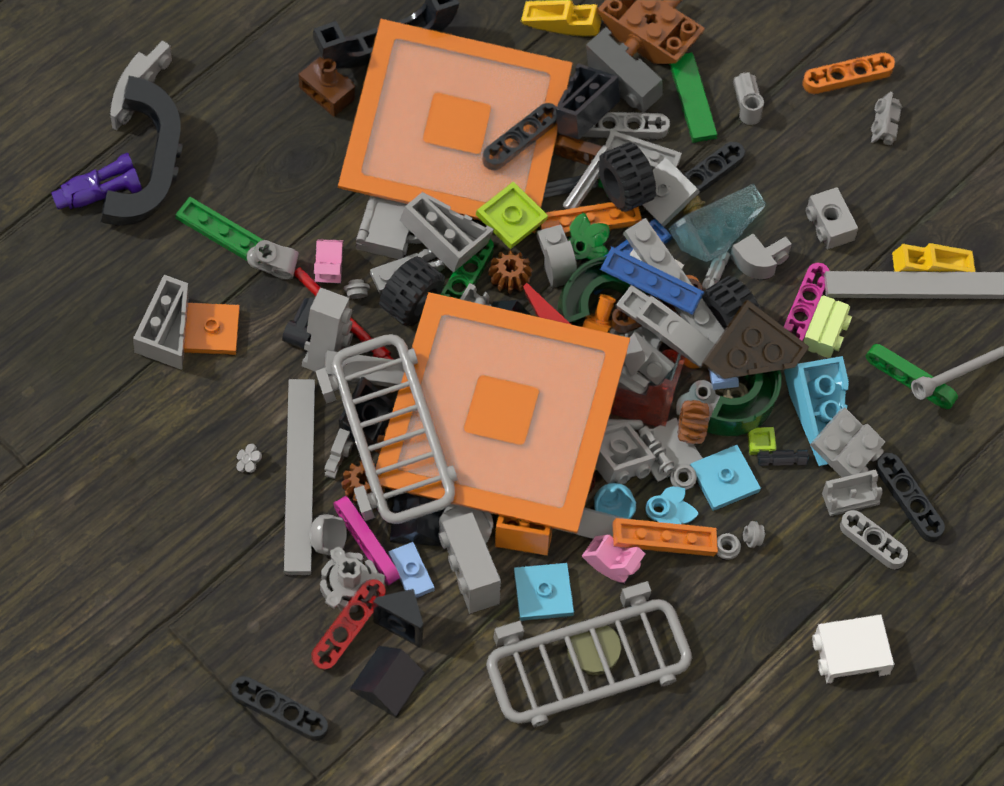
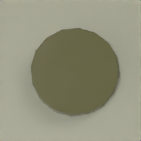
(587, 652)

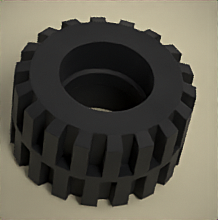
(627, 176)
(408, 290)
(726, 299)

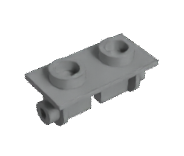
(886, 111)

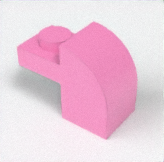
(328, 261)
(613, 561)

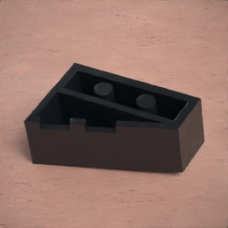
(586, 100)

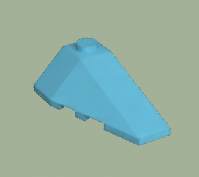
(817, 394)

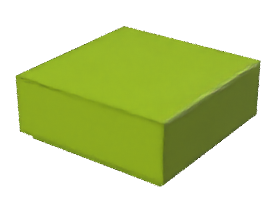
(761, 439)

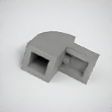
(558, 254)
(757, 260)

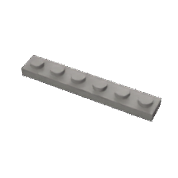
(654, 252)

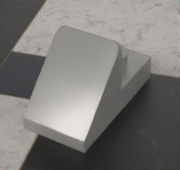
(647, 359)

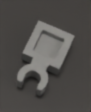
(340, 448)

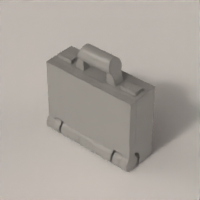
(382, 230)

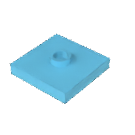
(725, 477)
(543, 591)

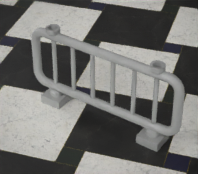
(377, 498)
(636, 597)

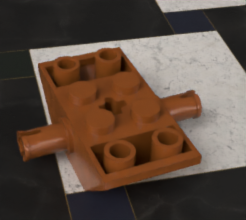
(651, 28)

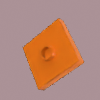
(211, 328)

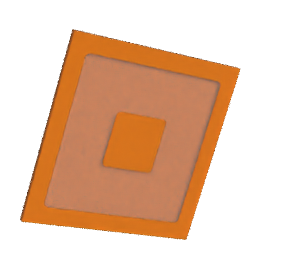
(436, 107)
(513, 409)

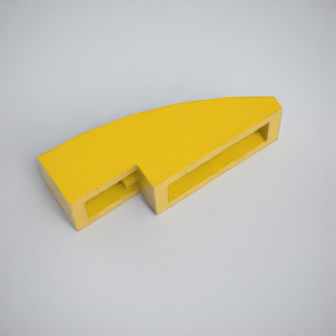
(562, 17)
(932, 259)

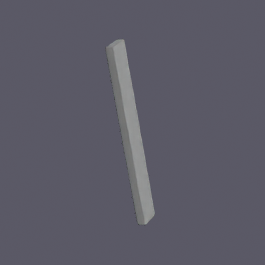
(914, 284)
(299, 477)

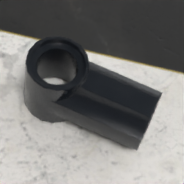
(296, 329)

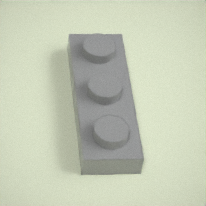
(653, 152)

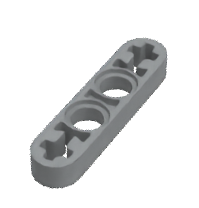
(622, 119)

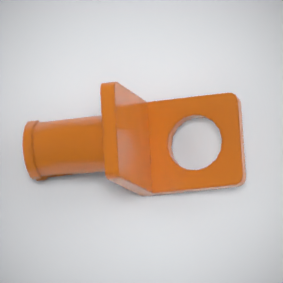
(600, 320)

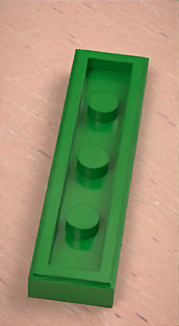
(693, 99)
(217, 227)

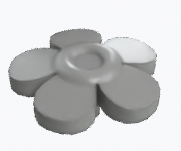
(248, 458)

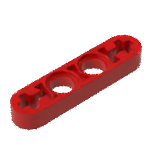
(344, 620)

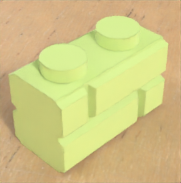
(826, 326)

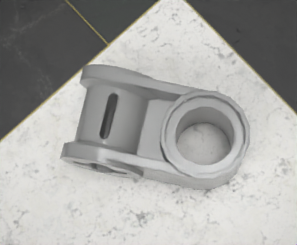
(273, 259)

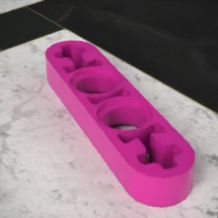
(803, 305)
(366, 540)

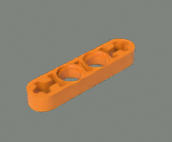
(847, 70)

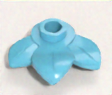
(673, 506)

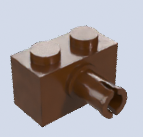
(327, 85)

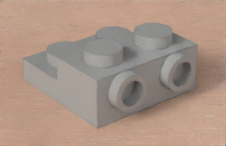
(848, 444)
(623, 455)

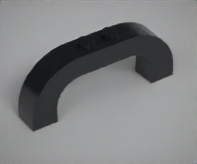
(357, 49)
(159, 107)

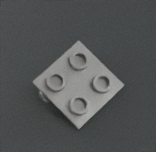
(668, 449)

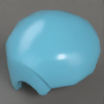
(615, 500)

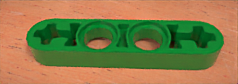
(465, 277)
(907, 372)

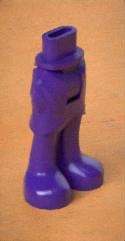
(87, 189)

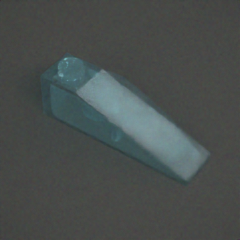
(717, 226)

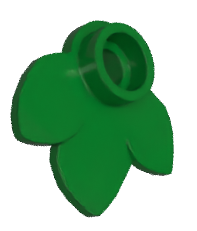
(590, 236)

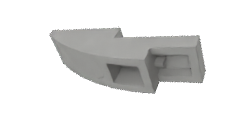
(140, 67)
(665, 324)

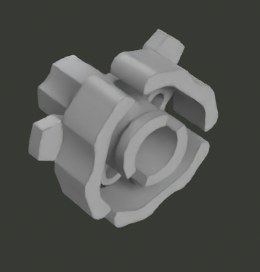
(346, 577)

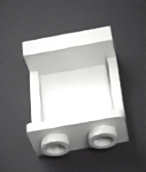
(852, 647)

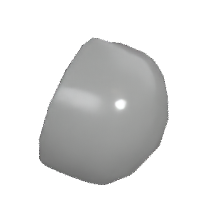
(327, 533)

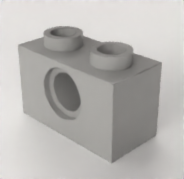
(831, 205)

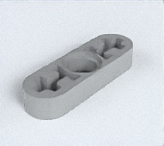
(874, 550)

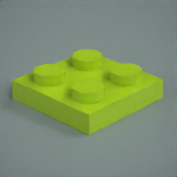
(511, 215)

